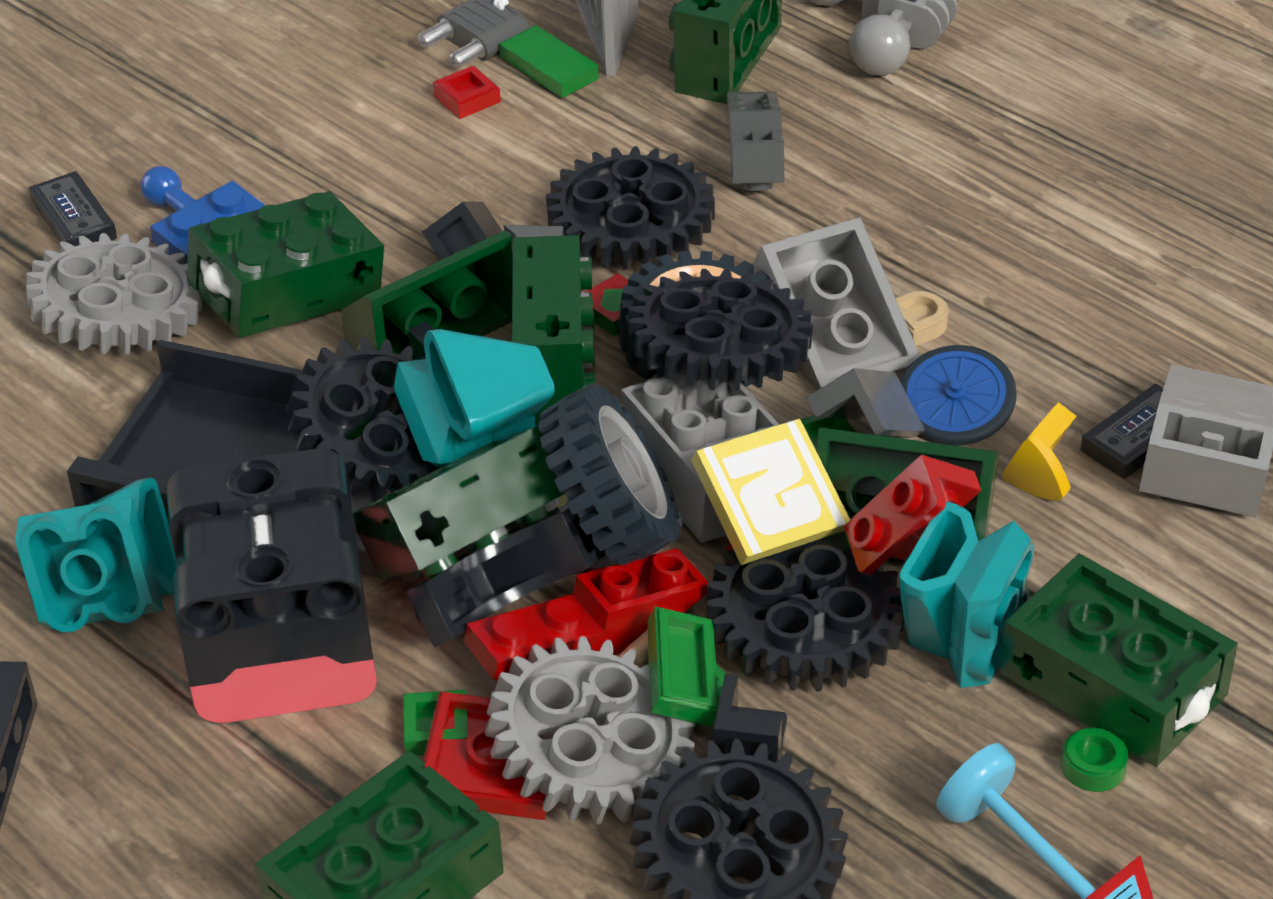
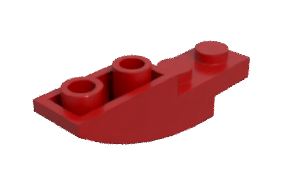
(603, 607)

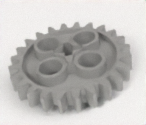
(112, 293)
(582, 728)

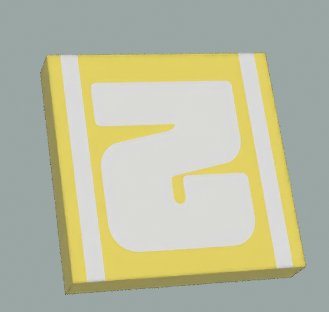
(770, 491)

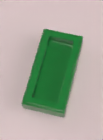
(549, 61)
(682, 666)

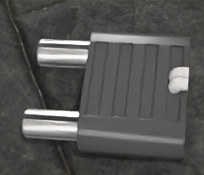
(476, 29)

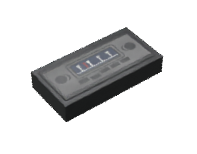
(71, 209)
(1124, 437)

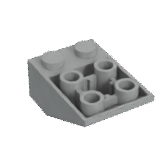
(687, 419)
(1210, 441)

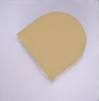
(924, 315)

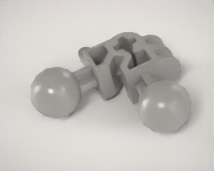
(894, 26)

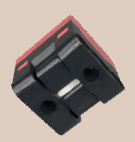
(269, 586)

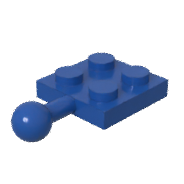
(163, 188)

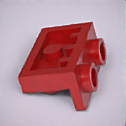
(903, 509)

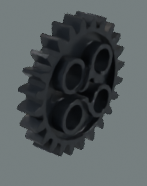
(632, 206)
(719, 329)
(352, 398)
(805, 613)
(736, 833)

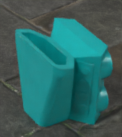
(470, 393)
(99, 558)
(964, 591)

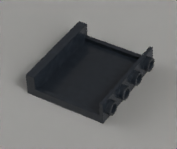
(194, 414)

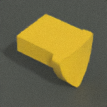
(1035, 465)

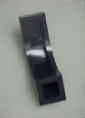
(502, 573)

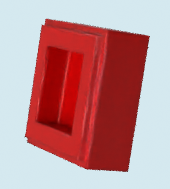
(466, 92)

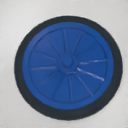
(960, 394)

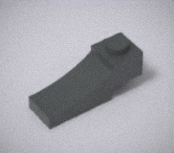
(755, 139)

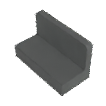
(872, 395)

